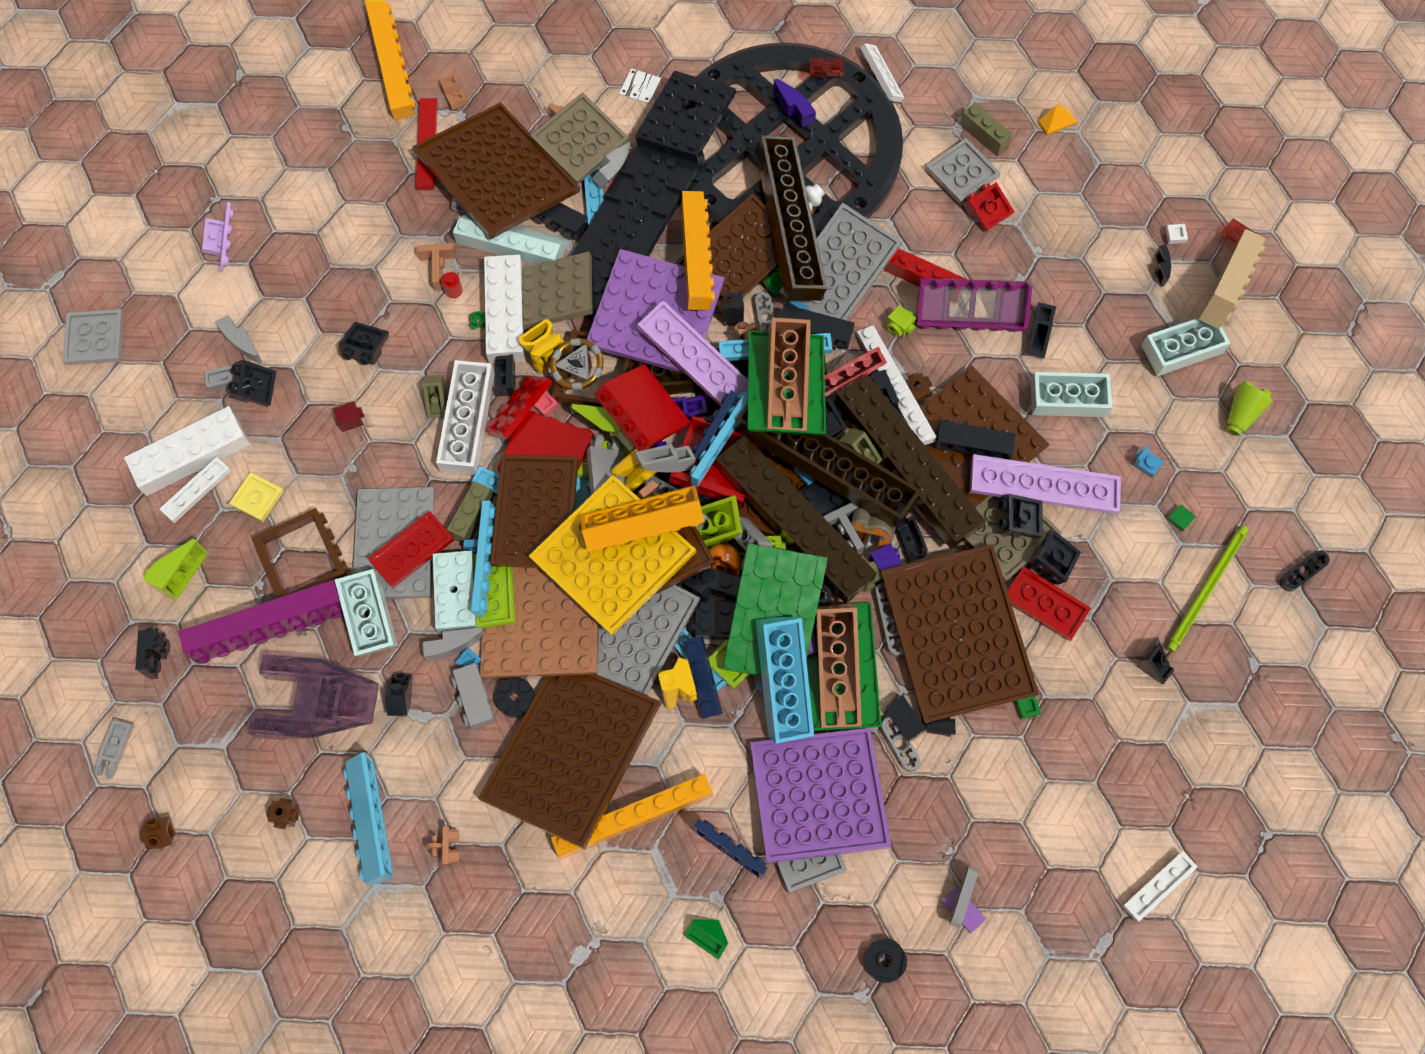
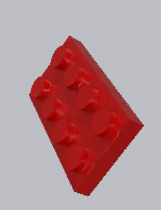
(518, 406)
(411, 549)
(1047, 603)

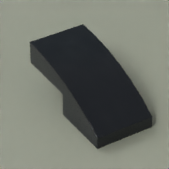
(1164, 268)

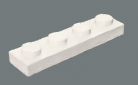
(882, 72)
(195, 489)
(1159, 886)

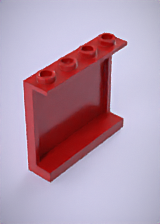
(642, 407)
(548, 437)
(714, 482)

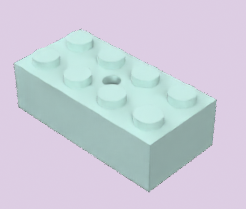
(1184, 345)
(1071, 394)
(453, 573)
(357, 595)

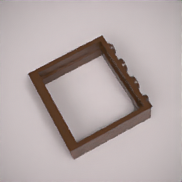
(559, 392)
(265, 537)

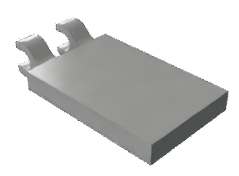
(602, 461)

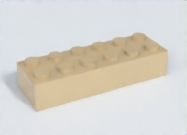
(1233, 279)

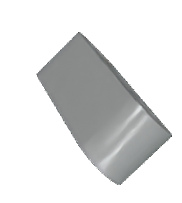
(751, 535)

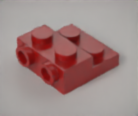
(989, 206)

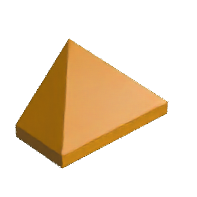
(1057, 119)

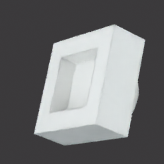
(1176, 234)

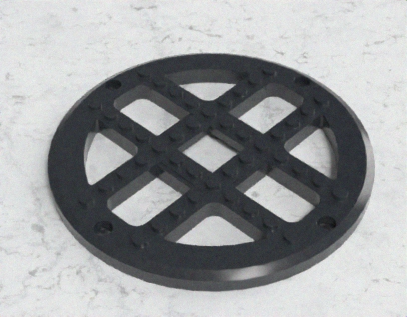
(822, 141)

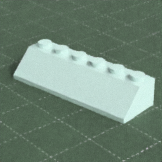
(532, 245)

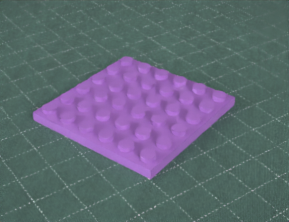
(631, 294)
(819, 796)

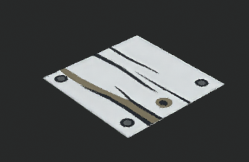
(640, 85)

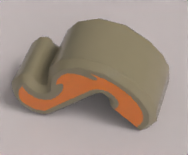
(870, 524)

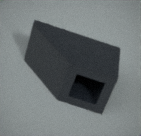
(399, 694)

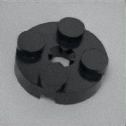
(506, 689)
(875, 967)

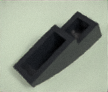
(1041, 330)

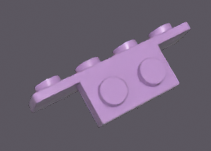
(215, 237)

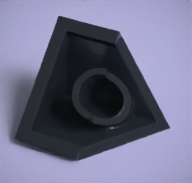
(1156, 663)

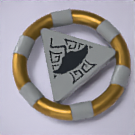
(576, 363)

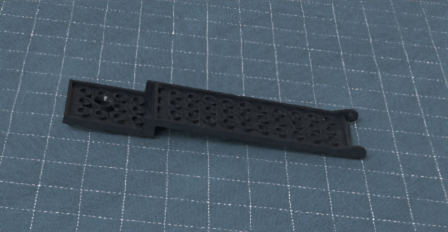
(655, 175)

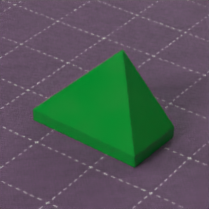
(708, 936)

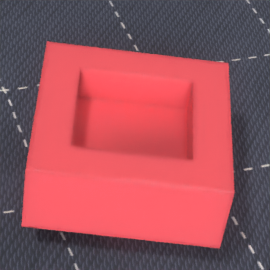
(546, 404)

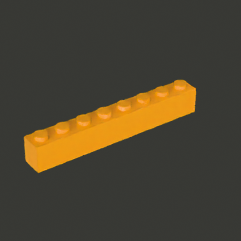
(389, 58)
(696, 251)
(641, 813)

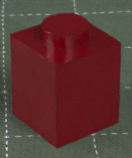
(349, 416)

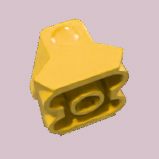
(541, 345)
(631, 468)
(677, 683)

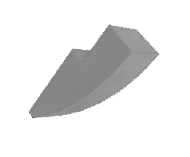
(611, 165)
(238, 338)
(666, 459)
(452, 643)

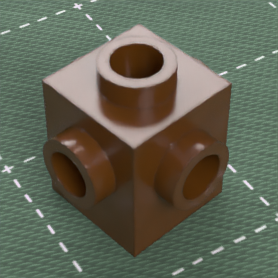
(924, 390)
(287, 818)
(157, 833)

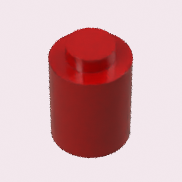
(452, 285)

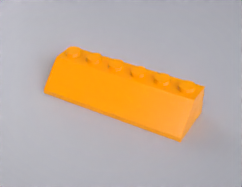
(641, 519)

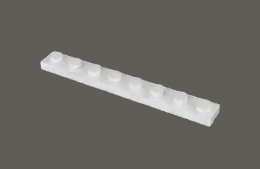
(908, 405)

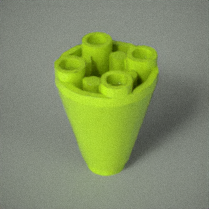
(1247, 407)

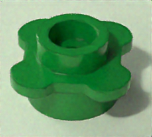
(476, 316)

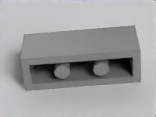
(473, 697)

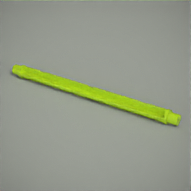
(1206, 590)

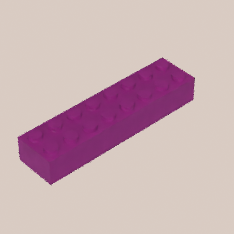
(261, 623)

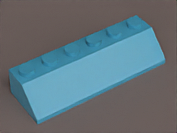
(784, 678)
(369, 820)

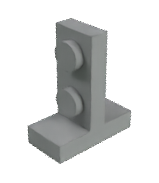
(844, 526)

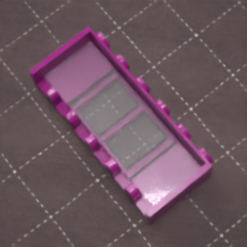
(973, 304)

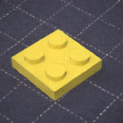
(256, 497)

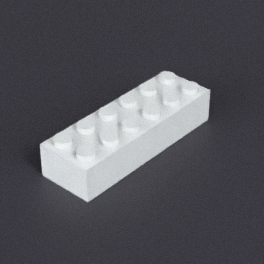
(503, 307)
(465, 417)
(186, 451)

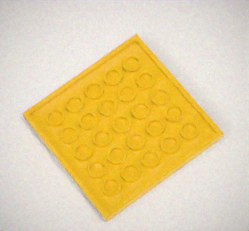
(617, 579)

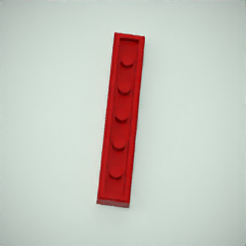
(427, 128)

